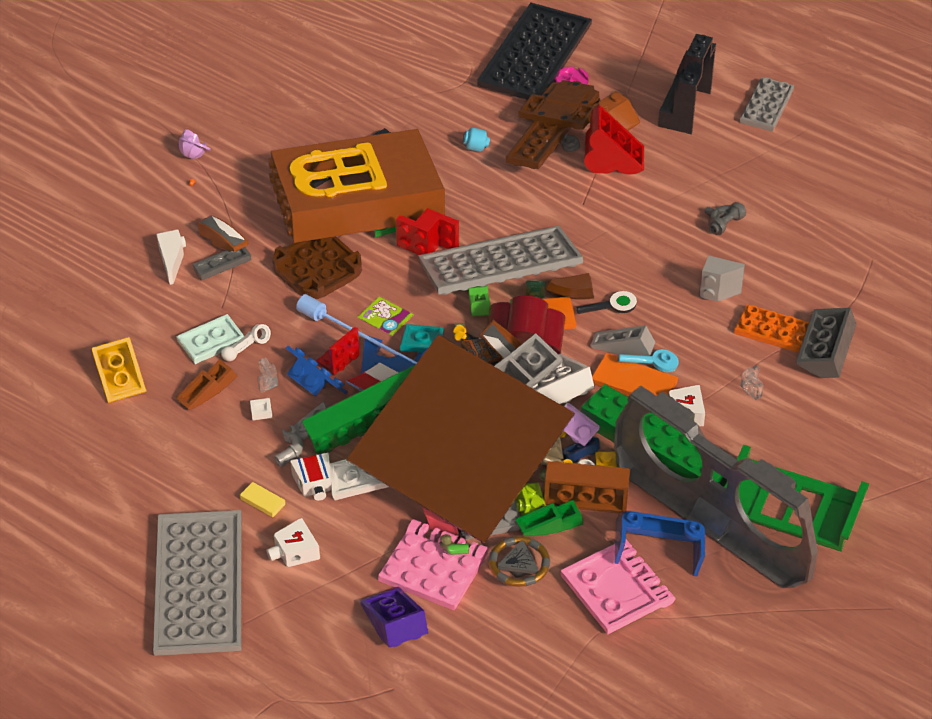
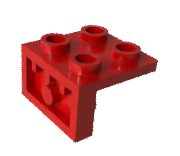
(341, 353)

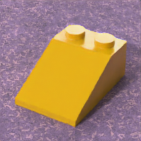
(118, 370)

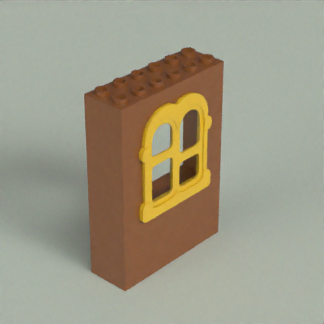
(401, 184)

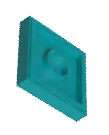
(419, 337)

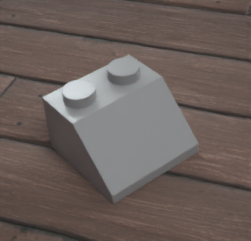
(721, 279)

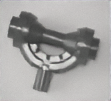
(717, 224)

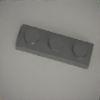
(221, 262)

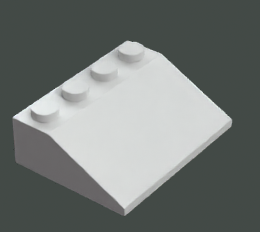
(566, 381)

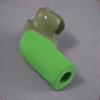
(452, 548)

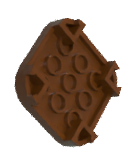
(317, 266)

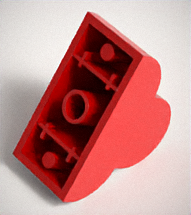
(611, 146)

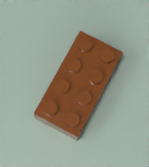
(588, 485)

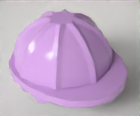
(190, 145)

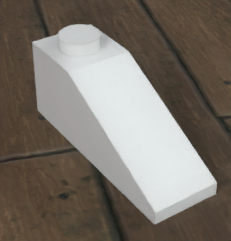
(171, 251)

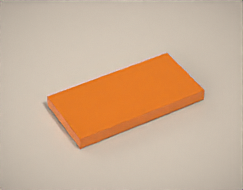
(629, 376)

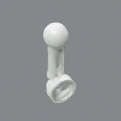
(230, 352)

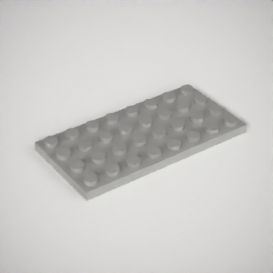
(500, 260)
(198, 583)

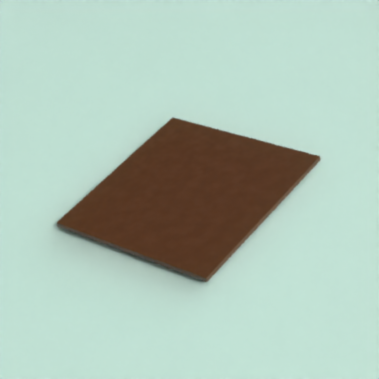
(460, 438)

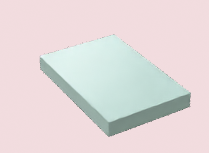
(209, 338)

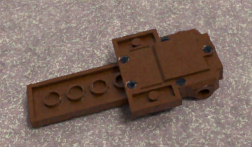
(555, 113)

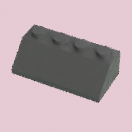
(827, 342)

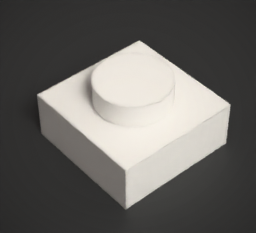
(261, 409)

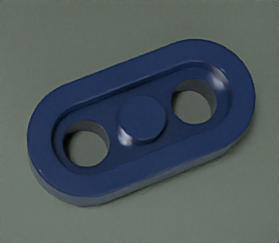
(577, 450)

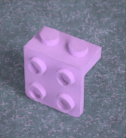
(580, 427)

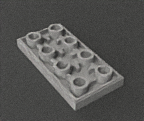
(767, 104)

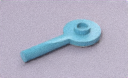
(661, 359)

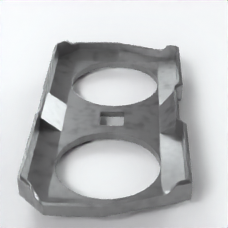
(707, 500)

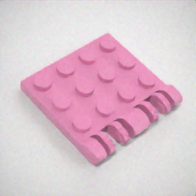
(430, 571)
(616, 591)

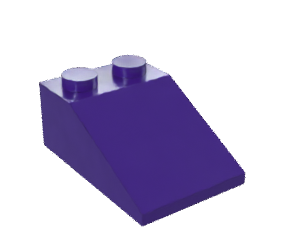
(395, 617)

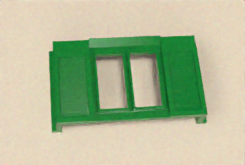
(834, 516)

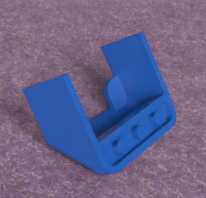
(661, 527)

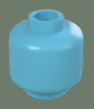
(476, 139)

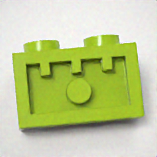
(530, 499)

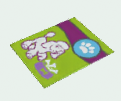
(385, 316)

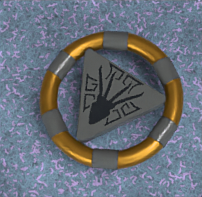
(519, 561)

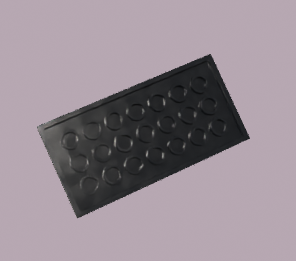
(534, 51)

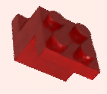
(427, 232)

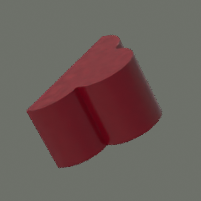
(529, 316)

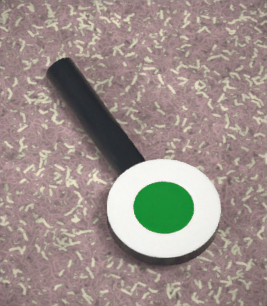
(620, 302)

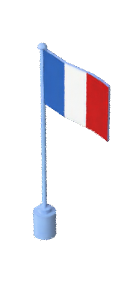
(317, 310)

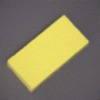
(262, 499)

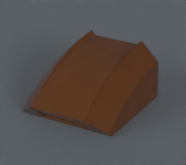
(573, 286)

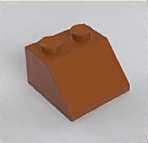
(620, 109)

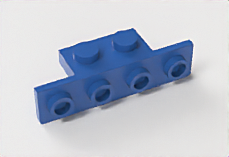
(309, 376)

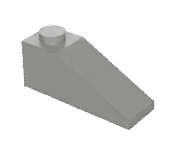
(625, 341)

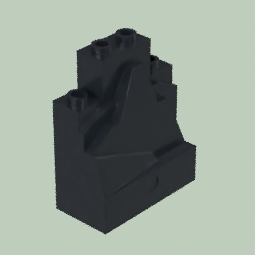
(693, 75)

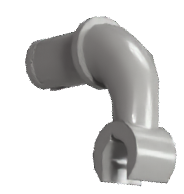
(293, 451)

